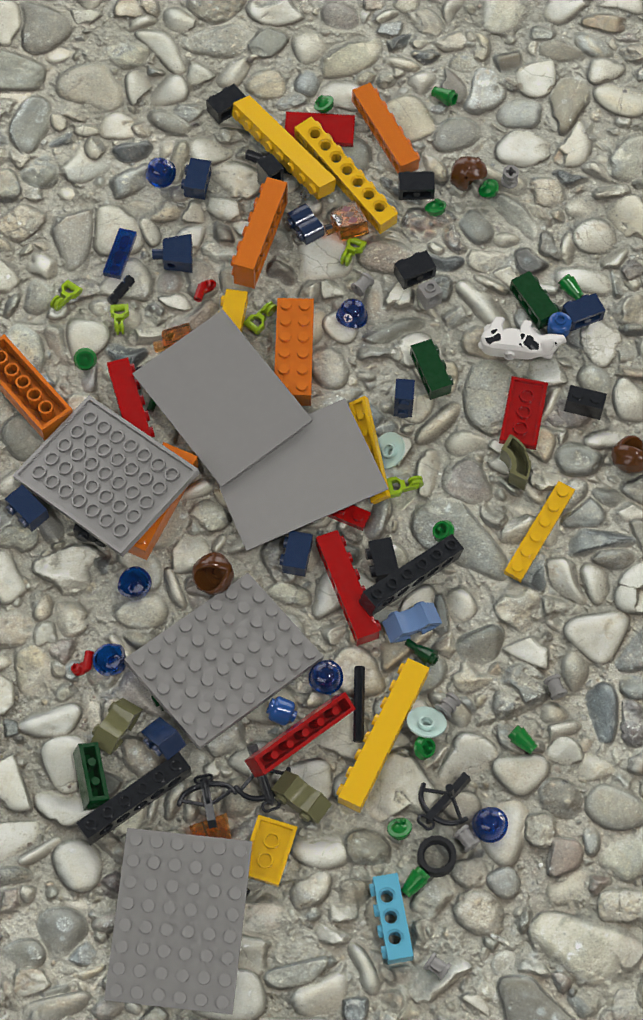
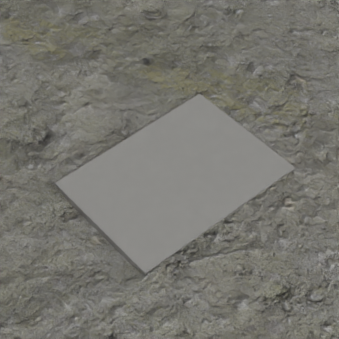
(222, 398)
(304, 478)

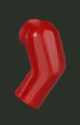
(203, 288)
(85, 666)

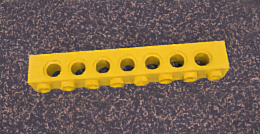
(380, 220)

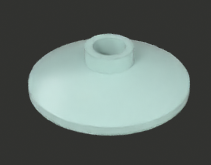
(392, 443)
(426, 722)

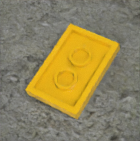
(270, 849)

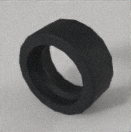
(436, 840)

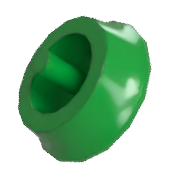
(324, 103)
(488, 188)
(436, 207)
(85, 359)
(442, 530)
(424, 748)
(399, 828)

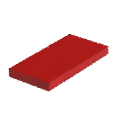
(337, 125)
(524, 411)

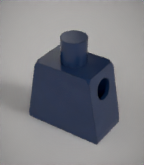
(176, 253)

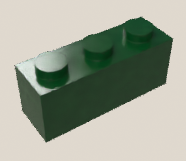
(533, 299)
(431, 369)
(90, 775)

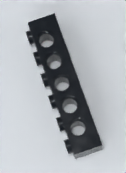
(411, 575)
(134, 798)

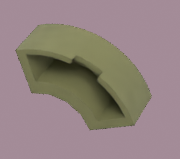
(517, 460)
(121, 717)
(301, 797)

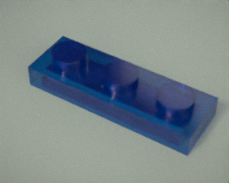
(119, 253)

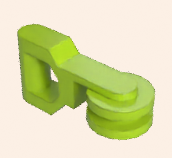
(345, 258)
(59, 301)
(268, 309)
(119, 317)
(414, 482)

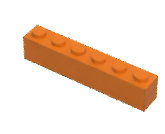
(385, 128)

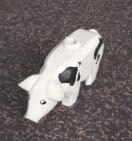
(518, 343)

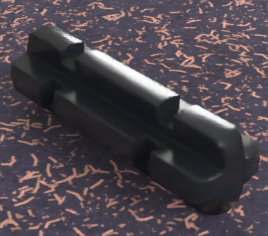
(121, 290)

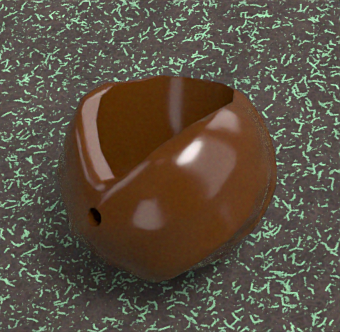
(467, 170)
(628, 454)
(212, 573)

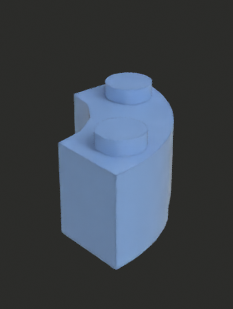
(419, 618)

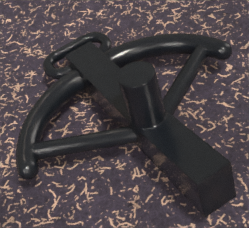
(204, 785)
(267, 794)
(448, 796)

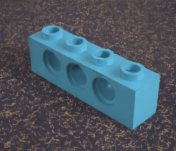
(390, 885)

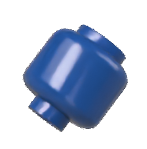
(559, 324)
(281, 711)

